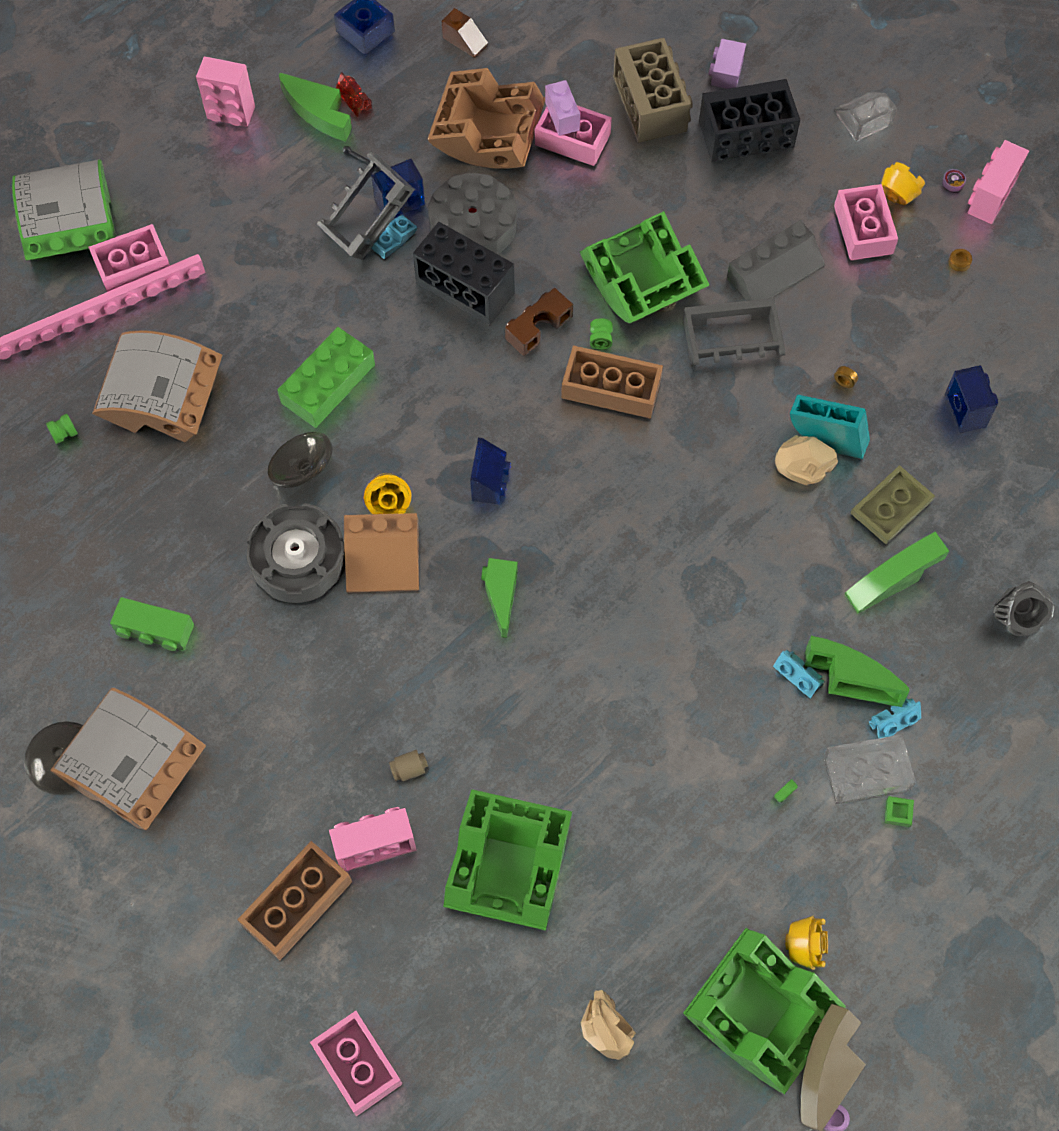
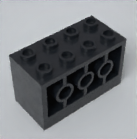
(749, 120)
(464, 273)

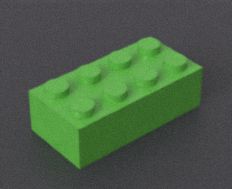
(326, 377)

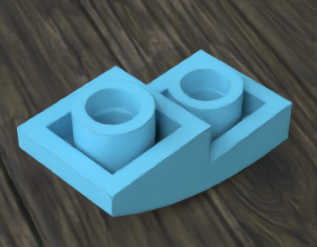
(394, 236)

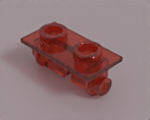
(352, 95)

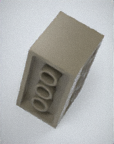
(652, 90)

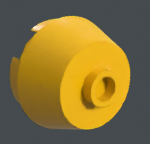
(900, 184)
(387, 495)
(807, 942)

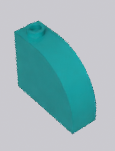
(833, 423)

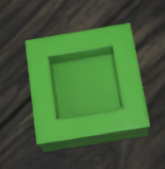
(899, 811)

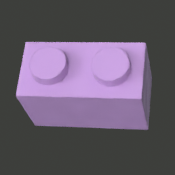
(728, 64)
(562, 107)

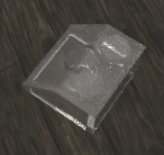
(866, 114)

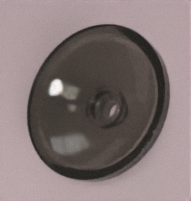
(300, 460)
(41, 757)

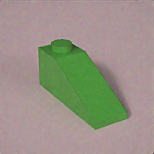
(500, 587)

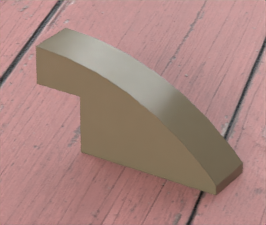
(829, 1068)

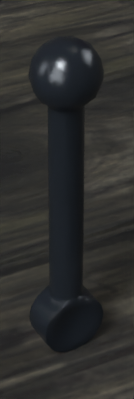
(347, 150)

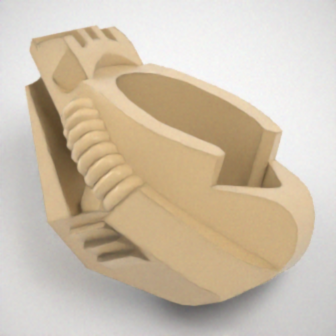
(805, 459)
(606, 1027)

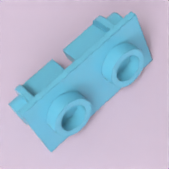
(792, 668)
(889, 725)

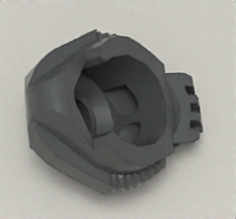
(1024, 608)

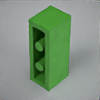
(152, 624)

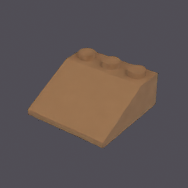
(381, 552)

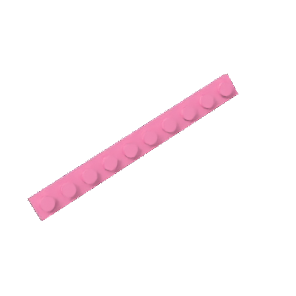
(100, 306)

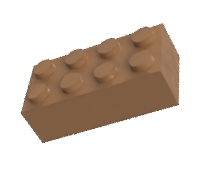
(611, 381)
(295, 900)

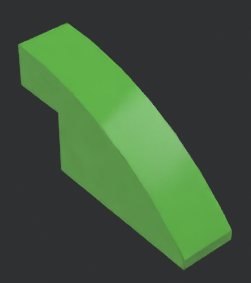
(317, 105)
(897, 572)
(854, 673)

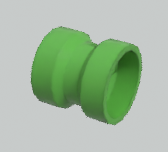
(601, 331)
(61, 428)

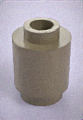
(408, 765)

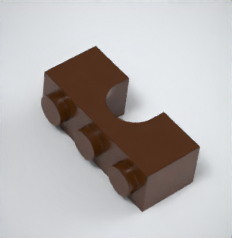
(550, 308)

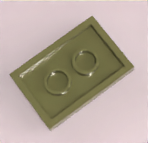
(892, 504)

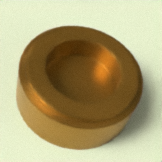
(960, 260)
(846, 377)

